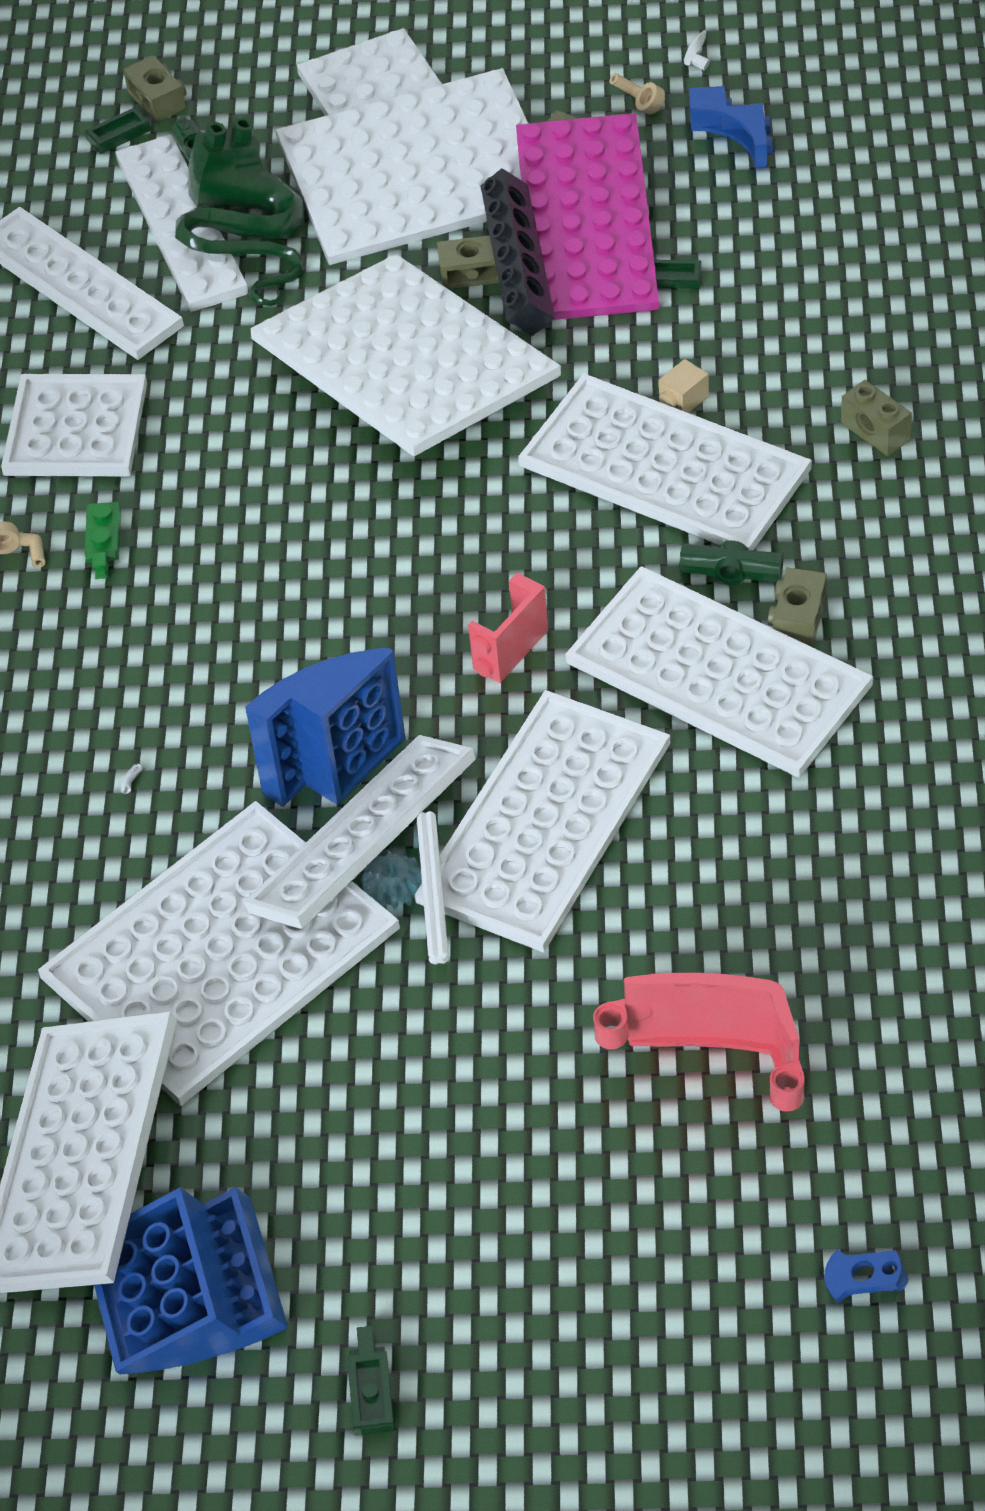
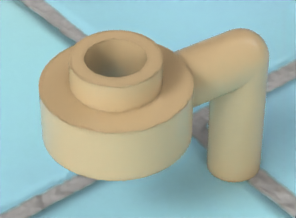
(649, 97)
(11, 539)

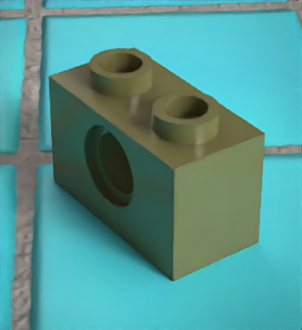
(155, 88)
(467, 262)
(876, 417)
(799, 604)

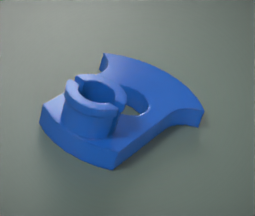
(842, 1267)

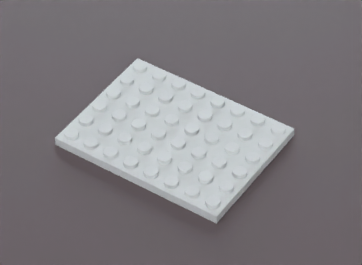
(404, 164)
(405, 354)
(207, 960)

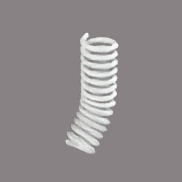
(128, 780)

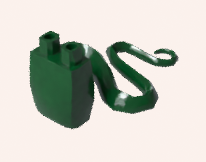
(229, 172)

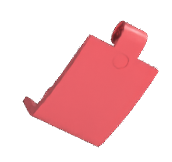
(709, 1013)

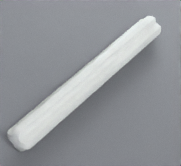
(432, 888)

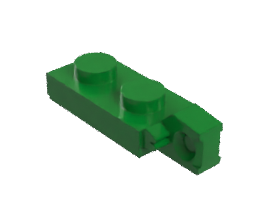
(102, 536)

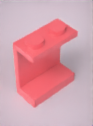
(500, 651)

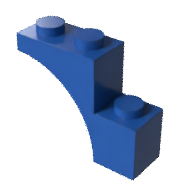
(743, 123)

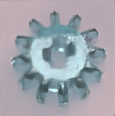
(392, 879)

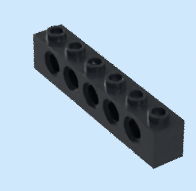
(517, 252)

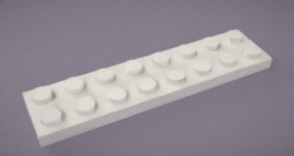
(161, 190)
(84, 285)
(359, 831)

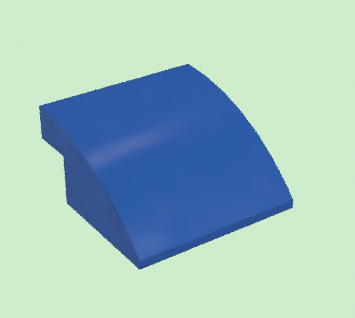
(327, 725)
(189, 1284)

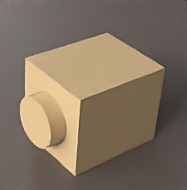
(684, 386)

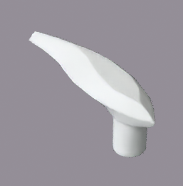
(692, 55)

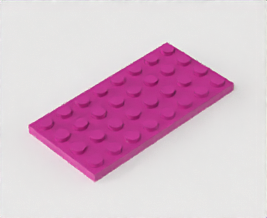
(590, 214)

